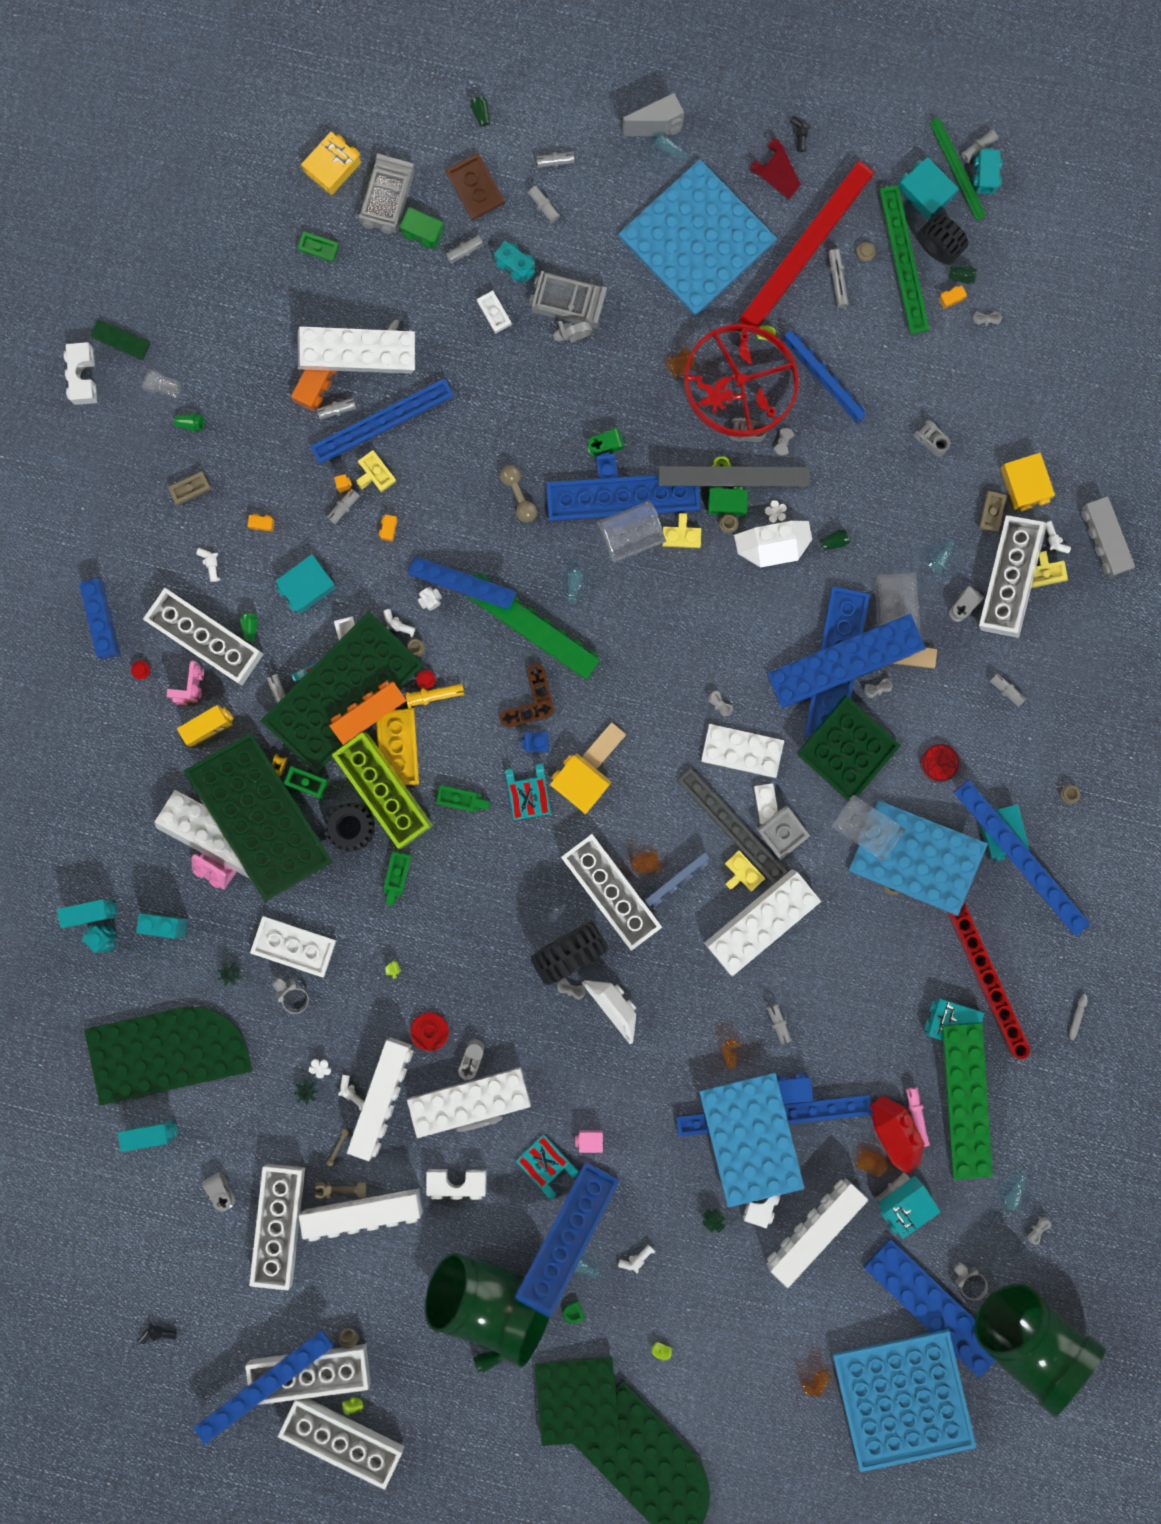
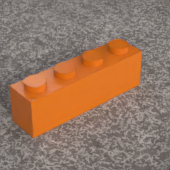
(311, 388)
(367, 712)

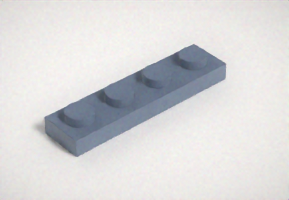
(683, 875)

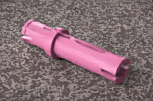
(916, 1112)

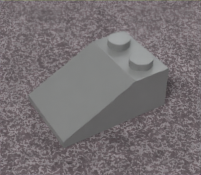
(655, 119)

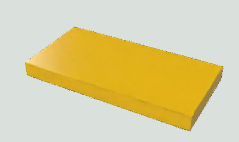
(398, 743)

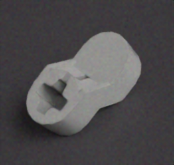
(475, 1051)

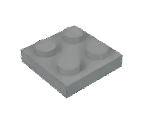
(783, 832)

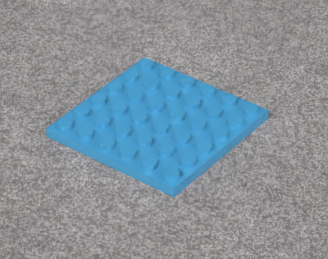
(697, 237)
(904, 1400)

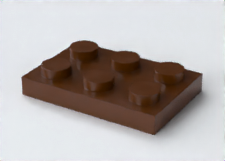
(475, 186)

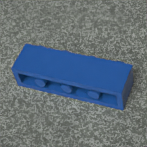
(99, 619)
(795, 1088)

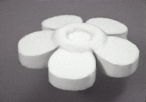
(776, 511)
(320, 1068)

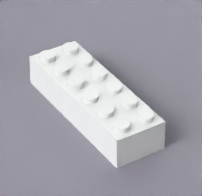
(356, 350)
(1012, 576)
(203, 636)
(193, 826)
(611, 892)
(762, 922)
(380, 1096)
(469, 1102)
(361, 1214)
(277, 1226)
(816, 1232)
(333, 1373)
(341, 1442)

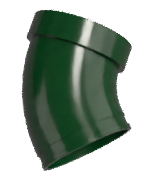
(480, 1306)
(1036, 1345)

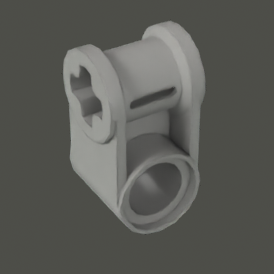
(740, 422)
(932, 437)
(967, 603)
(218, 1189)

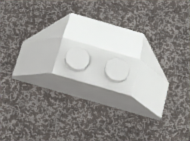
(774, 543)
(614, 1005)

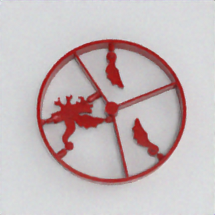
(715, 397)

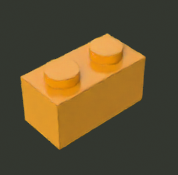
(952, 297)
(343, 483)
(261, 523)
(388, 528)

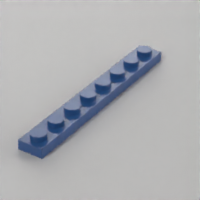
(382, 421)
(263, 1386)

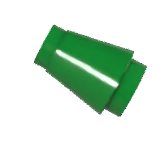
(191, 422)
(248, 626)

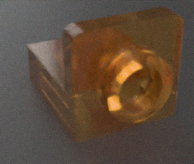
(677, 364)
(646, 863)
(729, 1056)
(871, 1163)
(819, 1382)

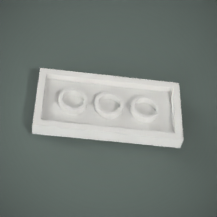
(742, 751)
(293, 946)

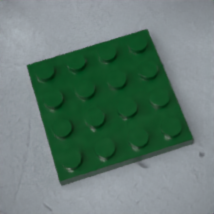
(848, 749)
(577, 1401)

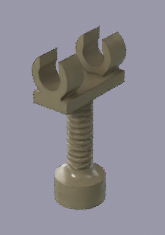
(359, 1190)

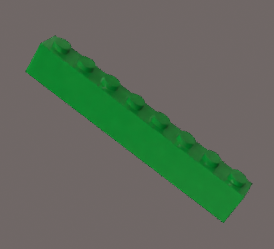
(543, 635)

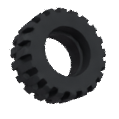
(569, 953)

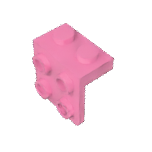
(193, 691)
(212, 870)

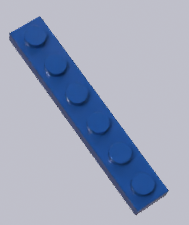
(819, 370)
(461, 583)

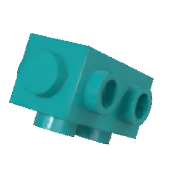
(987, 176)
(516, 263)
(100, 938)

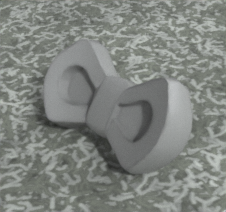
(980, 318)
(785, 435)
(872, 690)
(715, 698)
(577, 991)
(1042, 1225)

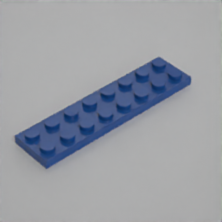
(613, 495)
(843, 621)
(846, 661)
(567, 1240)
(928, 1303)

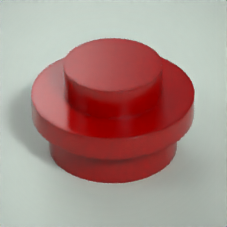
(140, 670)
(426, 679)

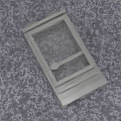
(387, 194)
(567, 299)

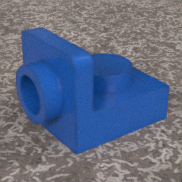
(606, 465)
(535, 742)

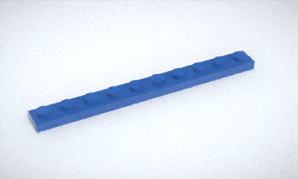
(1021, 857)
(795, 1113)

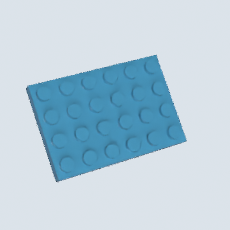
(925, 862)
(751, 1139)

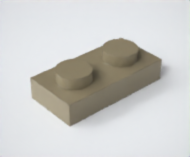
(189, 488)
(992, 512)

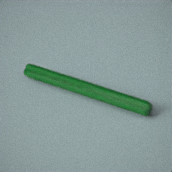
(958, 169)

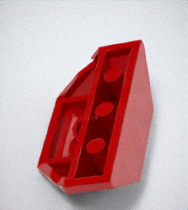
(897, 1134)

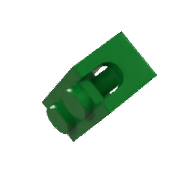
(421, 228)
(727, 501)
(306, 782)

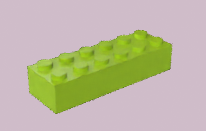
(382, 790)

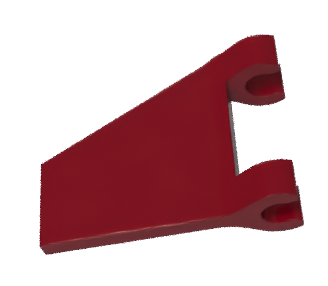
(778, 170)

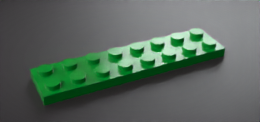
(967, 1100)

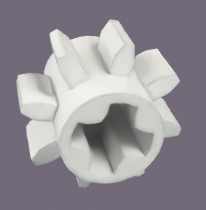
(429, 598)

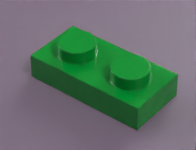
(318, 247)

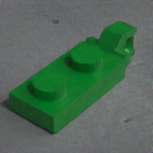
(460, 799)
(396, 876)

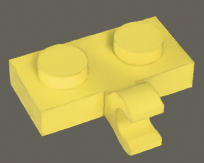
(375, 472)
(682, 536)
(1049, 573)
(743, 872)

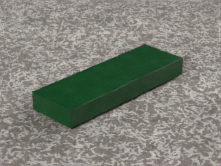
(120, 340)

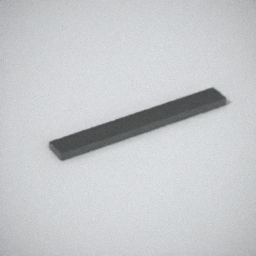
(733, 476)
(732, 826)

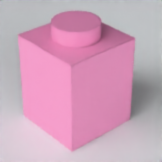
(589, 1141)

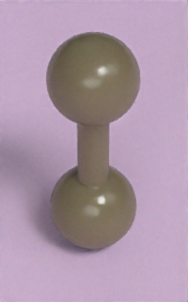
(526, 510)

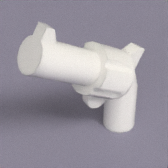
(1054, 540)
(210, 562)
(396, 625)
(349, 1092)
(637, 1260)

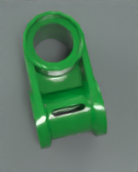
(609, 442)

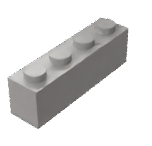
(1107, 537)

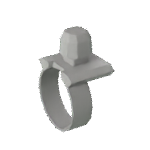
(572, 332)
(283, 987)
(964, 1273)

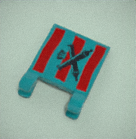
(528, 796)
(544, 1163)

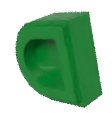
(573, 1312)

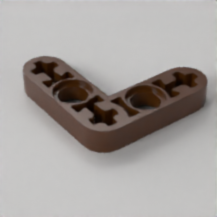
(539, 701)

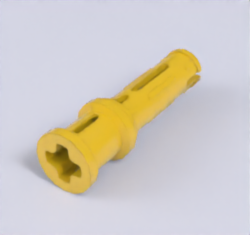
(425, 697)

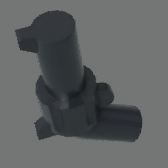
(801, 133)
(156, 1332)

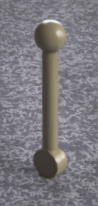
(345, 1132)

